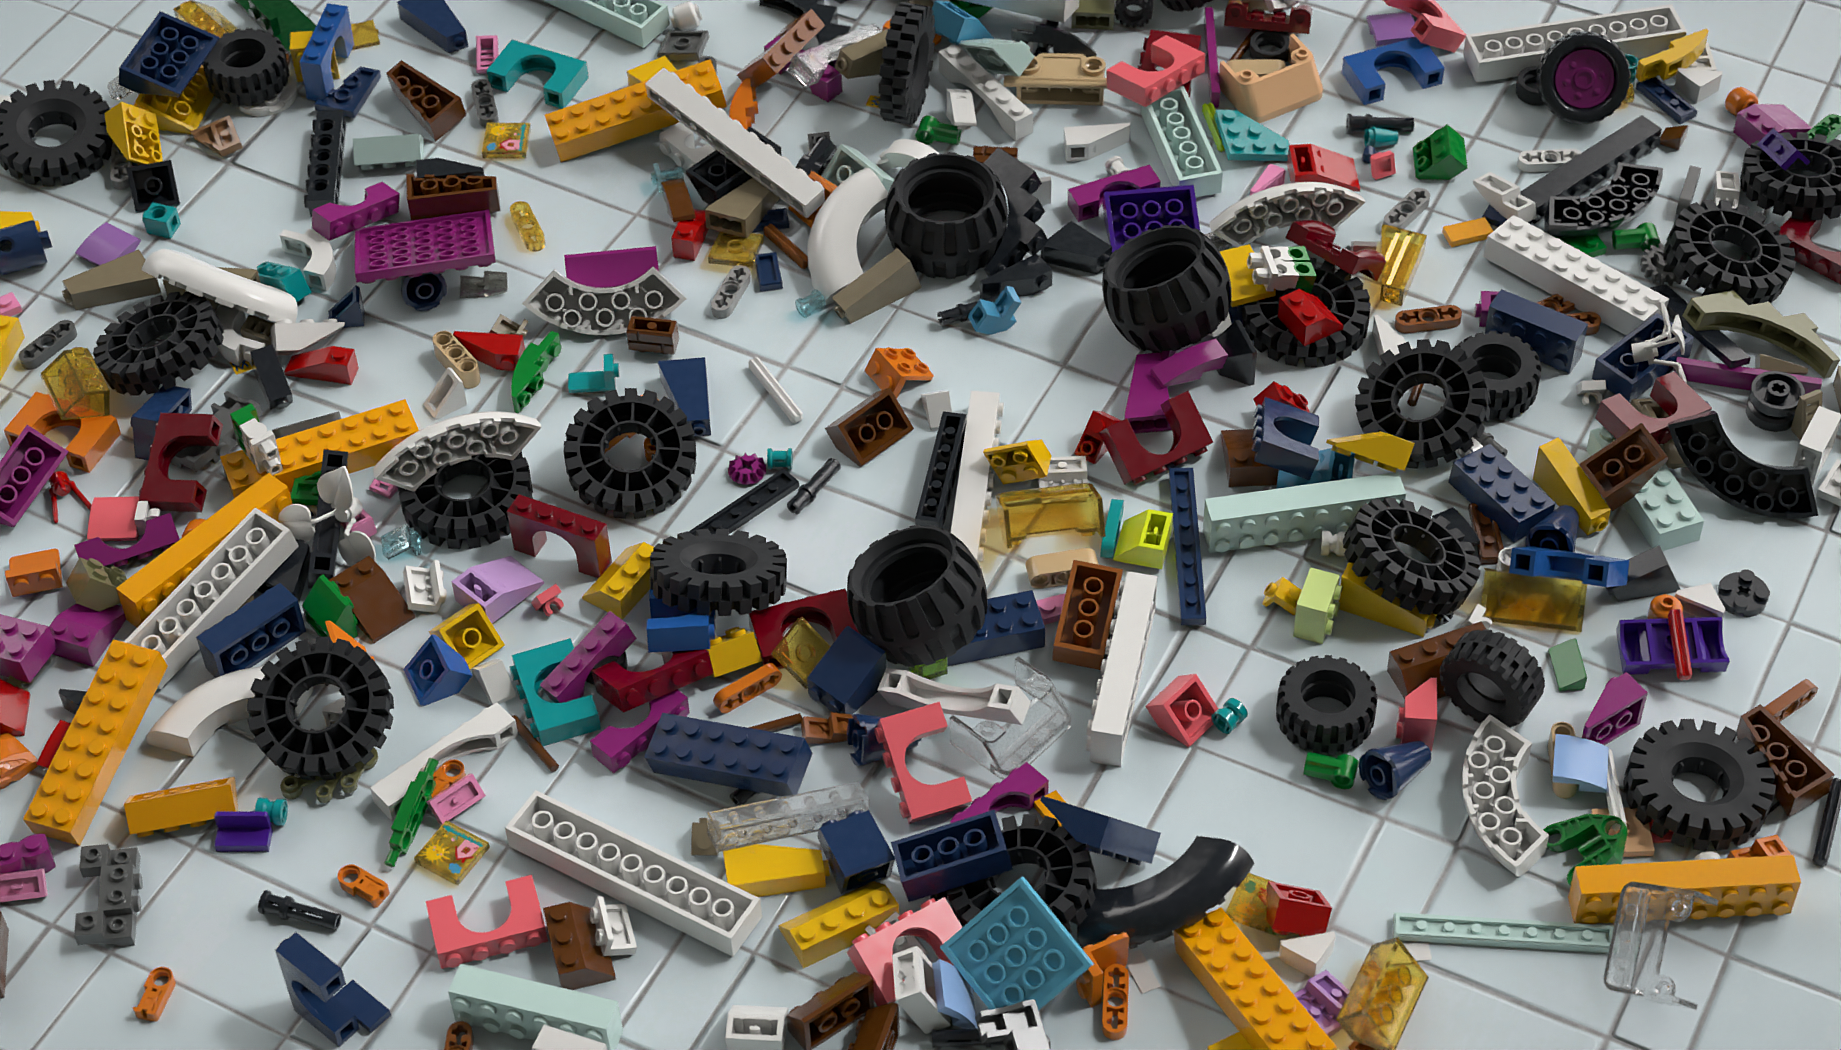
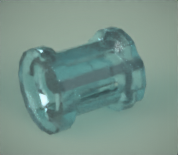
(815, 298)

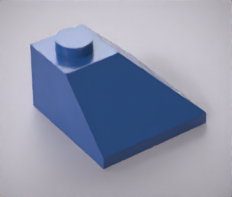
(436, 671)

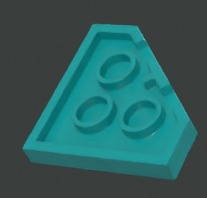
(1248, 139)

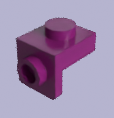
(1482, 307)

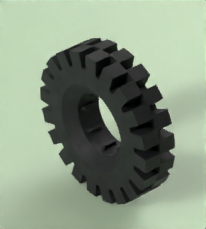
(906, 63)
(47, 107)
(1786, 191)
(1697, 259)
(1339, 294)
(135, 368)
(1455, 421)
(630, 489)
(459, 519)
(1374, 551)
(689, 567)
(345, 741)
(1732, 765)
(1068, 877)

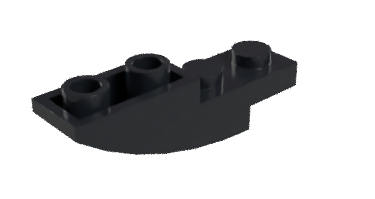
(1062, 40)

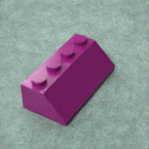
(610, 267)
(25, 472)

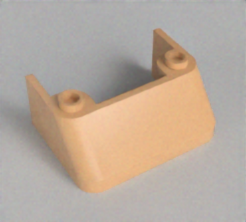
(1276, 92)

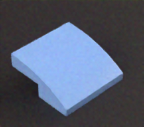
(1580, 763)
(954, 995)

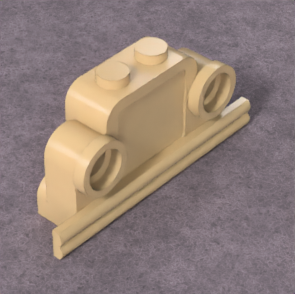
(1061, 80)

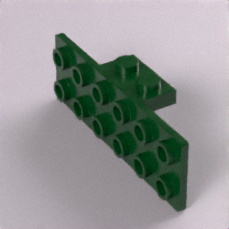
(278, 18)

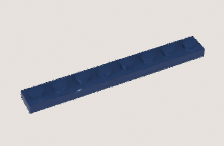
(1187, 547)

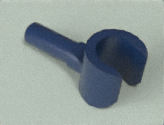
(1368, 151)

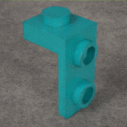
(595, 380)

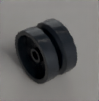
(1774, 400)

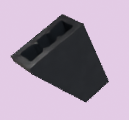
(1076, 249)
(271, 377)
(291, 572)
(1647, 577)

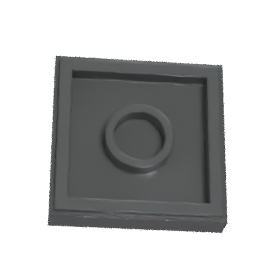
(683, 45)

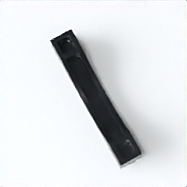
(327, 532)

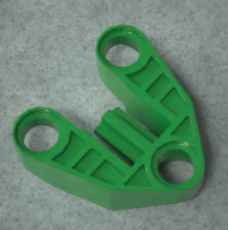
(1591, 838)

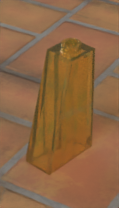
(1403, 255)

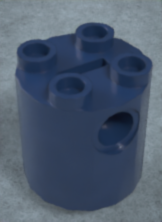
(26, 247)

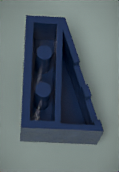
(143, 422)

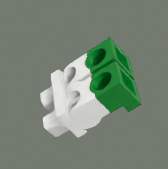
(1282, 268)
(256, 440)

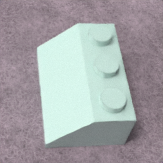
(999, 55)
(388, 150)
(850, 161)

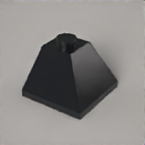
(153, 184)
(1241, 354)

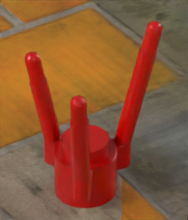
(62, 486)

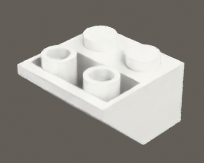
(756, 1028)

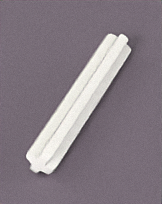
(775, 390)
(1613, 793)

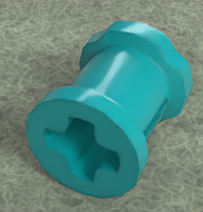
(779, 458)

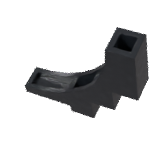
(826, 13)
(1025, 210)

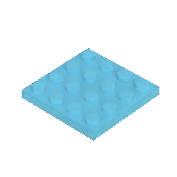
(1016, 950)

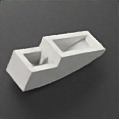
(1727, 188)
(1505, 197)

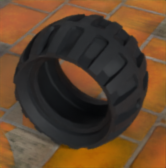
(946, 183)
(1166, 288)
(917, 595)

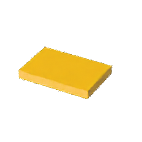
(1241, 279)

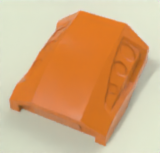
(15, 760)

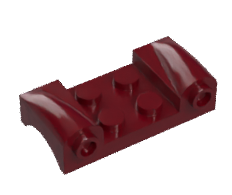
(1297, 22)
(1319, 239)

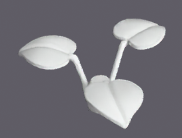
(1648, 350)
(336, 489)

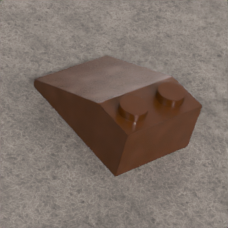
(1240, 462)
(1624, 466)
(375, 599)

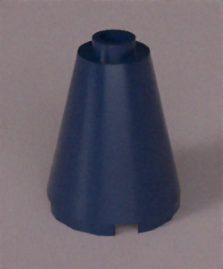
(423, 291)
(1556, 530)
(864, 741)
(1393, 767)

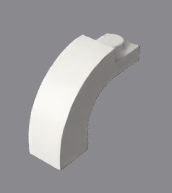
(902, 153)
(321, 268)
(234, 347)

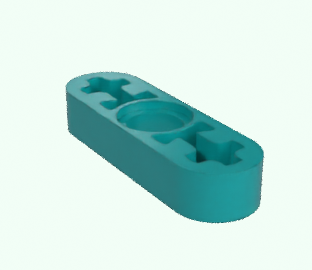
(1112, 528)

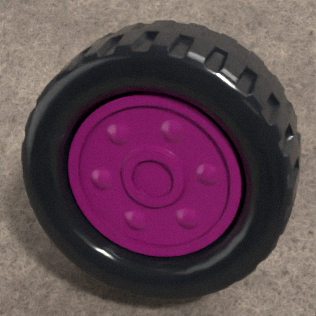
(1583, 77)

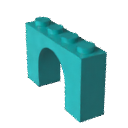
(522, 58)
(551, 720)

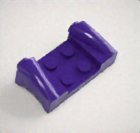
(1648, 645)

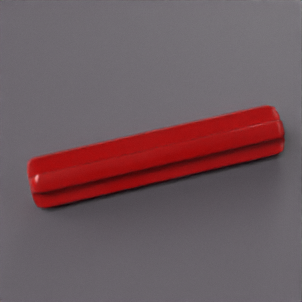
(1679, 644)

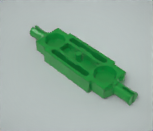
(411, 812)

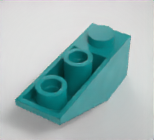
(284, 278)

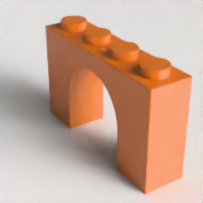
(86, 448)

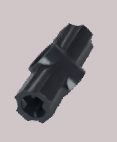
(817, 157)

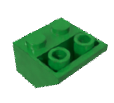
(1440, 155)
(327, 604)

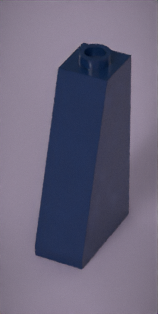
(434, 22)
(688, 388)

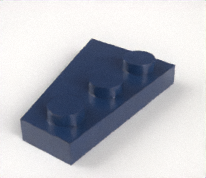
(352, 94)

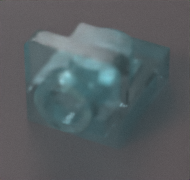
(665, 175)
(400, 541)

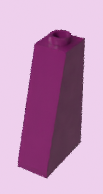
(1146, 396)

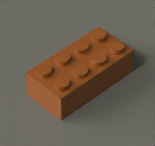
(1087, 614)

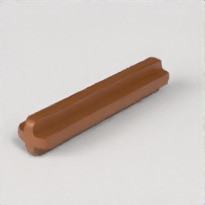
(786, 246)

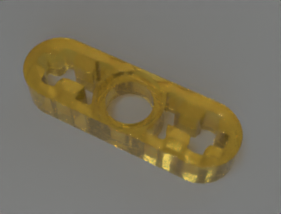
(527, 233)

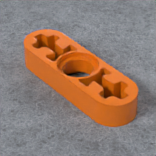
(747, 688)
(1120, 1011)

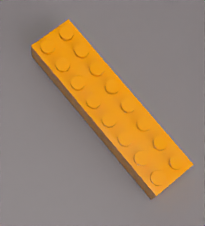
(623, 114)
(362, 435)
(161, 576)
(95, 742)
(1740, 884)
(1247, 986)

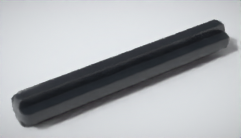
(1828, 824)

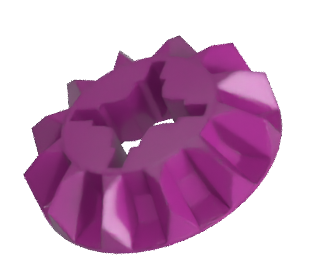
(746, 476)

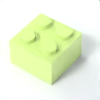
(1317, 606)

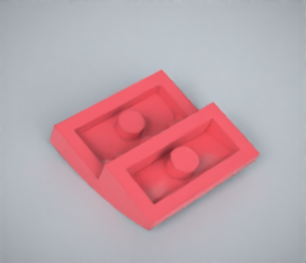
(113, 519)

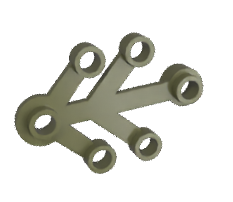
(296, 789)

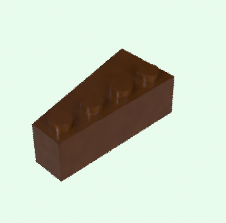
(427, 100)
(451, 196)
(1797, 771)

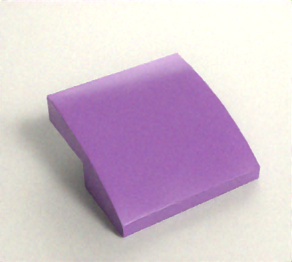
(1390, 27)
(107, 244)
(1323, 1000)

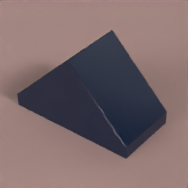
(349, 309)

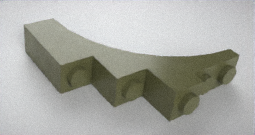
(1761, 320)

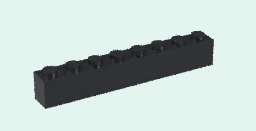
(1594, 164)

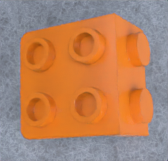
(894, 366)
(34, 572)
(1103, 954)

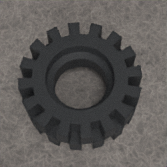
(1133, 17)

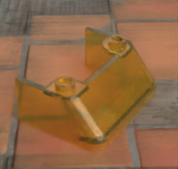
(1050, 510)

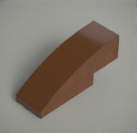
(677, 200)

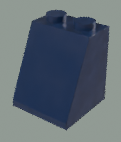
(847, 673)
(855, 850)

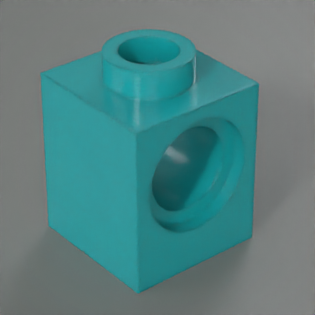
(161, 220)

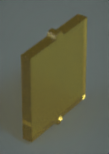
(365, 34)

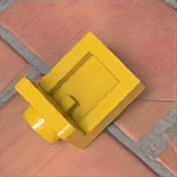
(1283, 594)

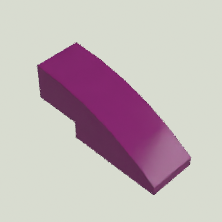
(1190, 364)

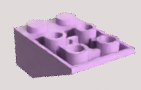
(495, 586)

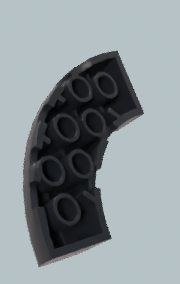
(1607, 207)
(1738, 478)
(1169, 898)

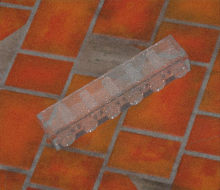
(783, 816)

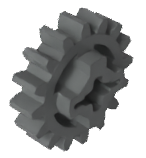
(1656, 266)

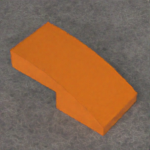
(1762, 847)

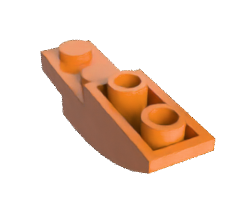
(743, 106)

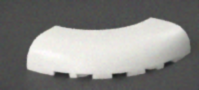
(1283, 205)
(834, 233)
(221, 286)
(602, 309)
(453, 442)
(205, 709)
(1493, 799)

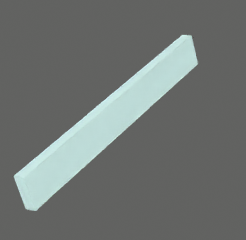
(1502, 932)

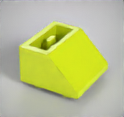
(1145, 539)

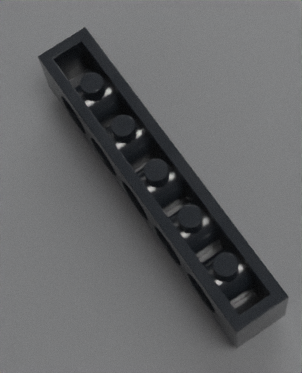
(325, 159)
(942, 470)

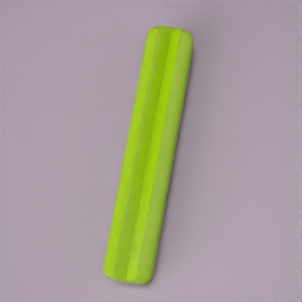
(1208, 112)

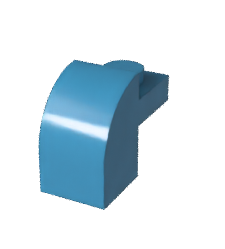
(995, 316)

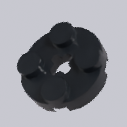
(1743, 582)

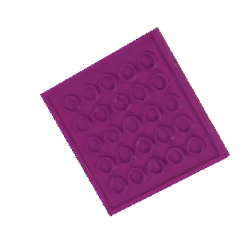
(424, 246)

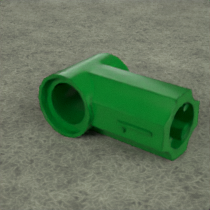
(932, 130)
(1642, 237)
(1338, 770)

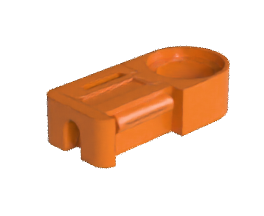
(444, 781)
(365, 886)
(155, 996)

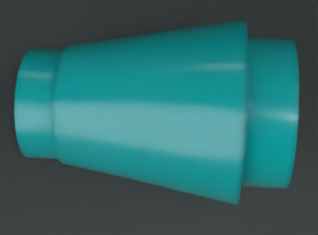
(1380, 137)

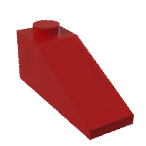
(689, 236)
(493, 349)
(325, 364)

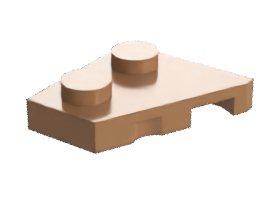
(219, 136)

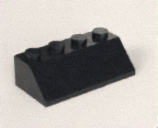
(718, 175)

